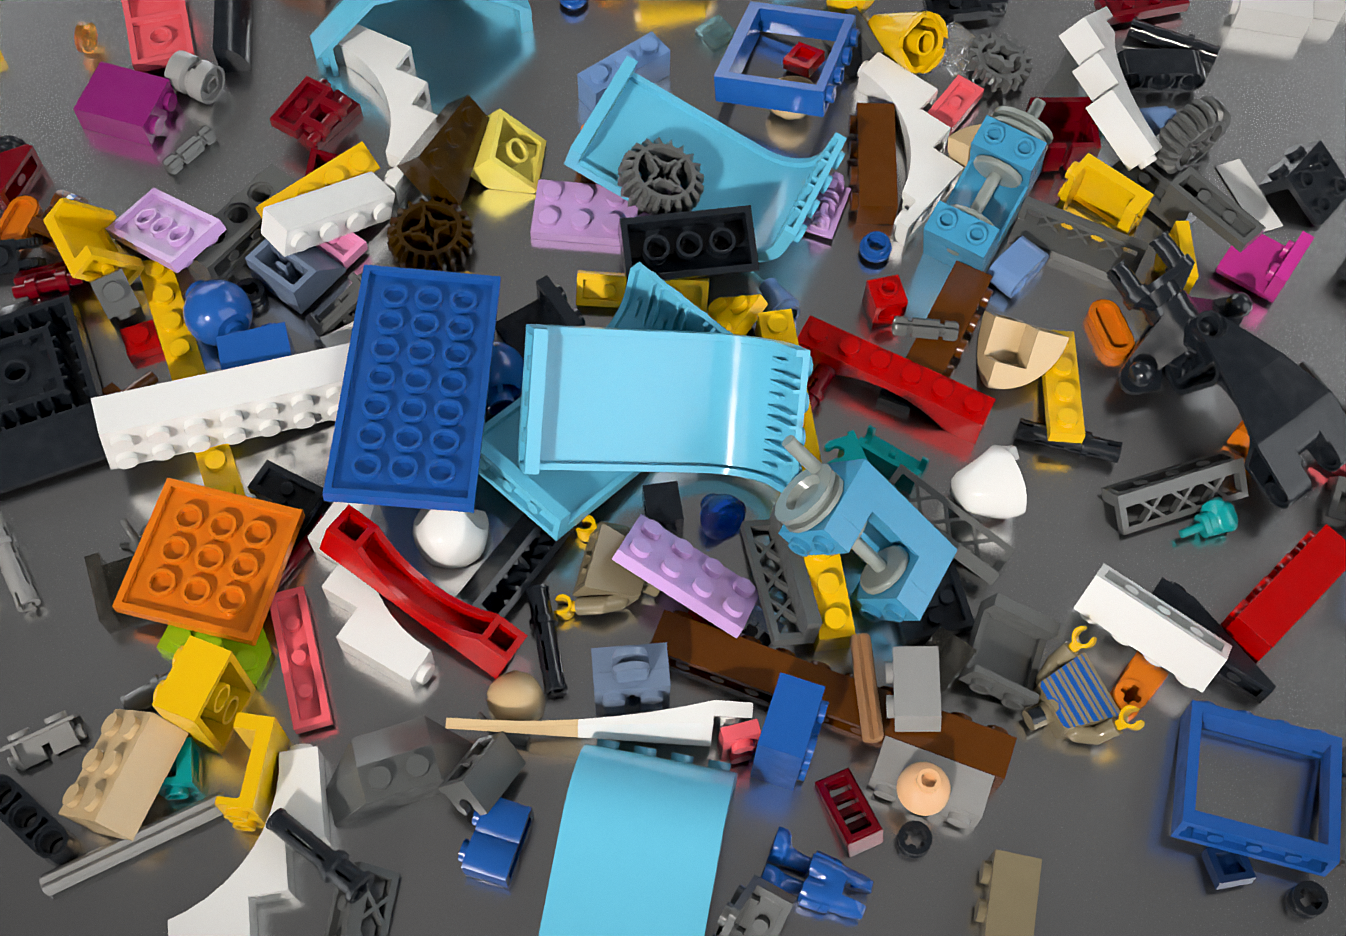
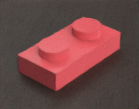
(956, 102)
(738, 741)

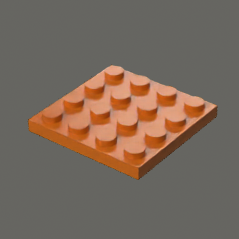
(209, 561)

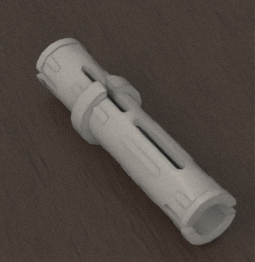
(15, 572)

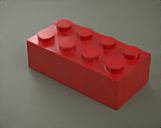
(1287, 592)

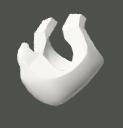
(991, 485)
(450, 537)

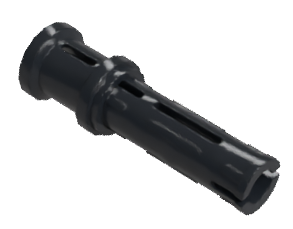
(336, 865)

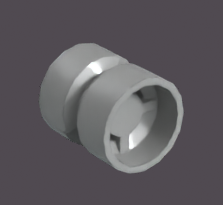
(195, 76)

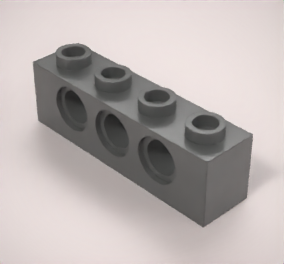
(242, 225)

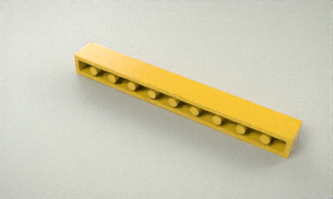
(823, 570)

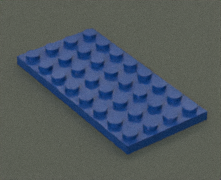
(414, 390)

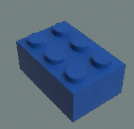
(789, 732)

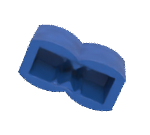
(496, 842)

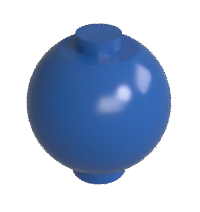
(216, 309)
(505, 377)

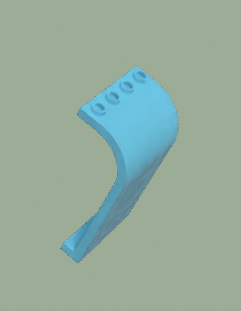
(733, 166)
(661, 402)
(565, 497)
(637, 844)

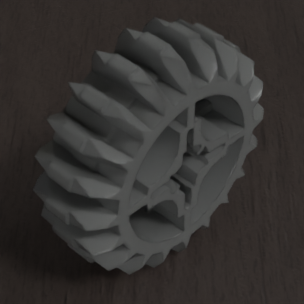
(1191, 133)
(662, 171)

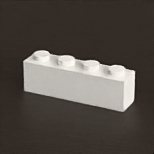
(327, 213)
(1153, 628)

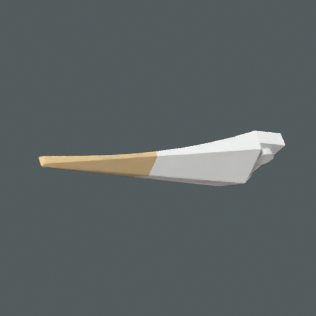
(672, 726)

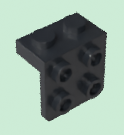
(1311, 178)
(548, 309)

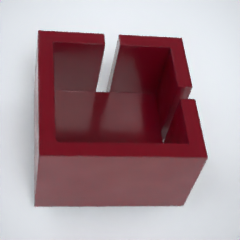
(1072, 131)

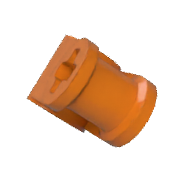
(1137, 683)

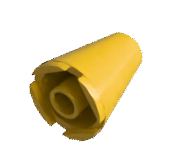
(911, 38)

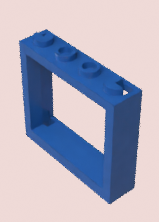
(784, 94)
(1245, 838)

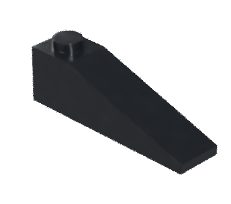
(1239, 668)

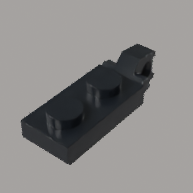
(966, 9)

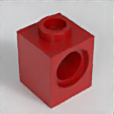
(884, 300)

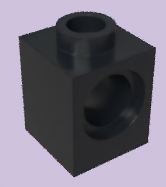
(664, 505)

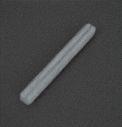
(123, 849)

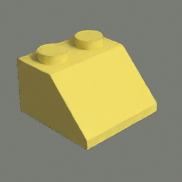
(509, 155)

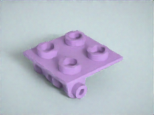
(830, 208)

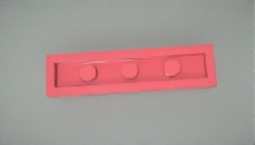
(300, 660)

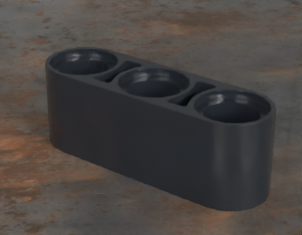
(1162, 69)
(45, 828)

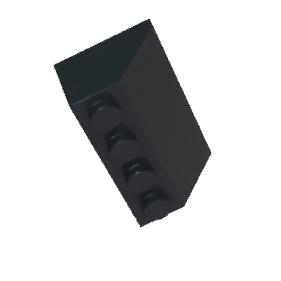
(690, 243)

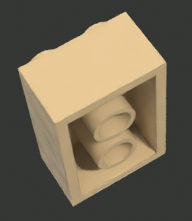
(123, 773)

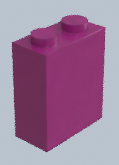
(125, 103)

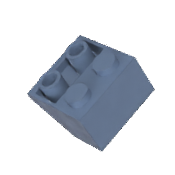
(294, 278)

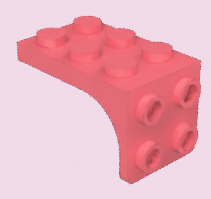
(157, 31)

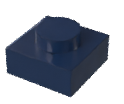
(1227, 868)

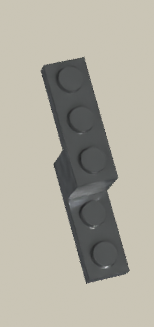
(1192, 198)

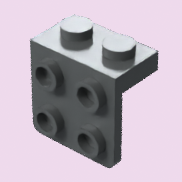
(756, 910)

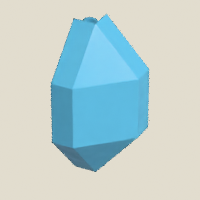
(350, 12)

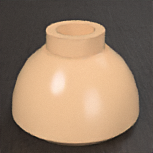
(923, 788)

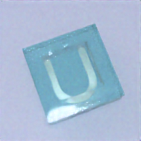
(715, 33)

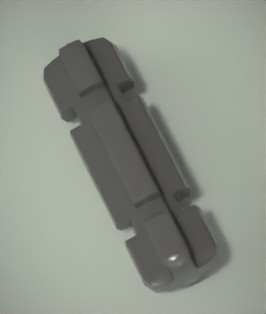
(189, 150)
(925, 328)

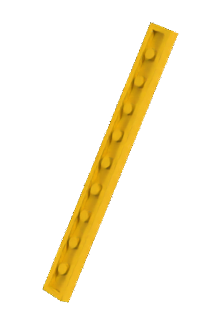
(184, 361)

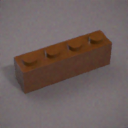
(874, 164)
(958, 301)

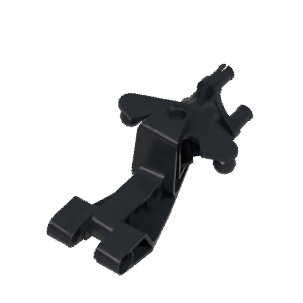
(1274, 395)

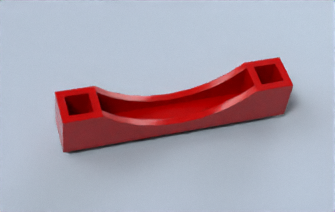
(948, 402)
(370, 556)

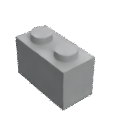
(916, 689)

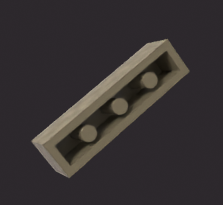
(1009, 894)

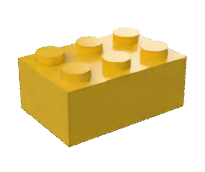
(204, 693)

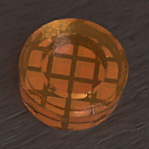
(85, 37)

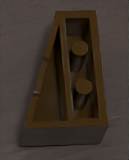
(447, 151)

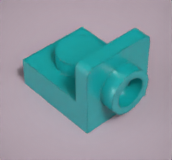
(187, 771)

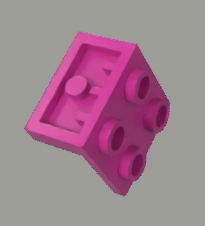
(1264, 264)

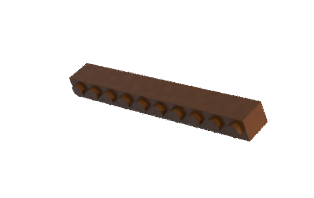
(754, 670)

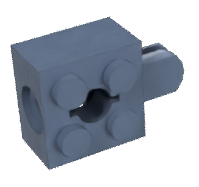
(631, 671)

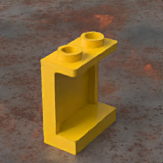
(1105, 194)
(85, 243)
(265, 740)

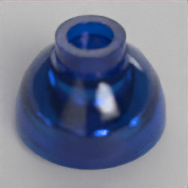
(721, 515)

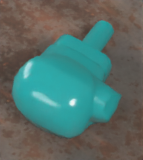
(1214, 519)

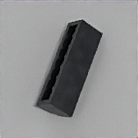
(233, 34)
(511, 567)

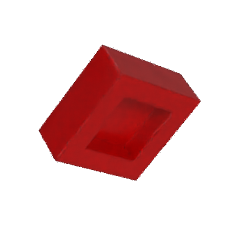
(803, 59)
(141, 341)

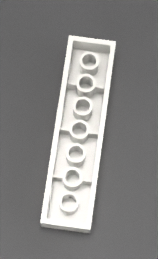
(220, 407)

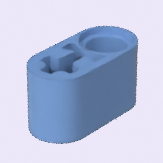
(1017, 266)

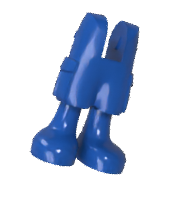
(823, 881)

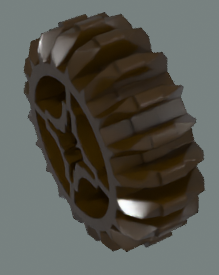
(449, 227)

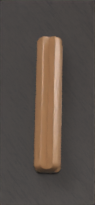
(866, 688)

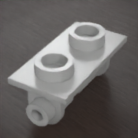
(28, 747)

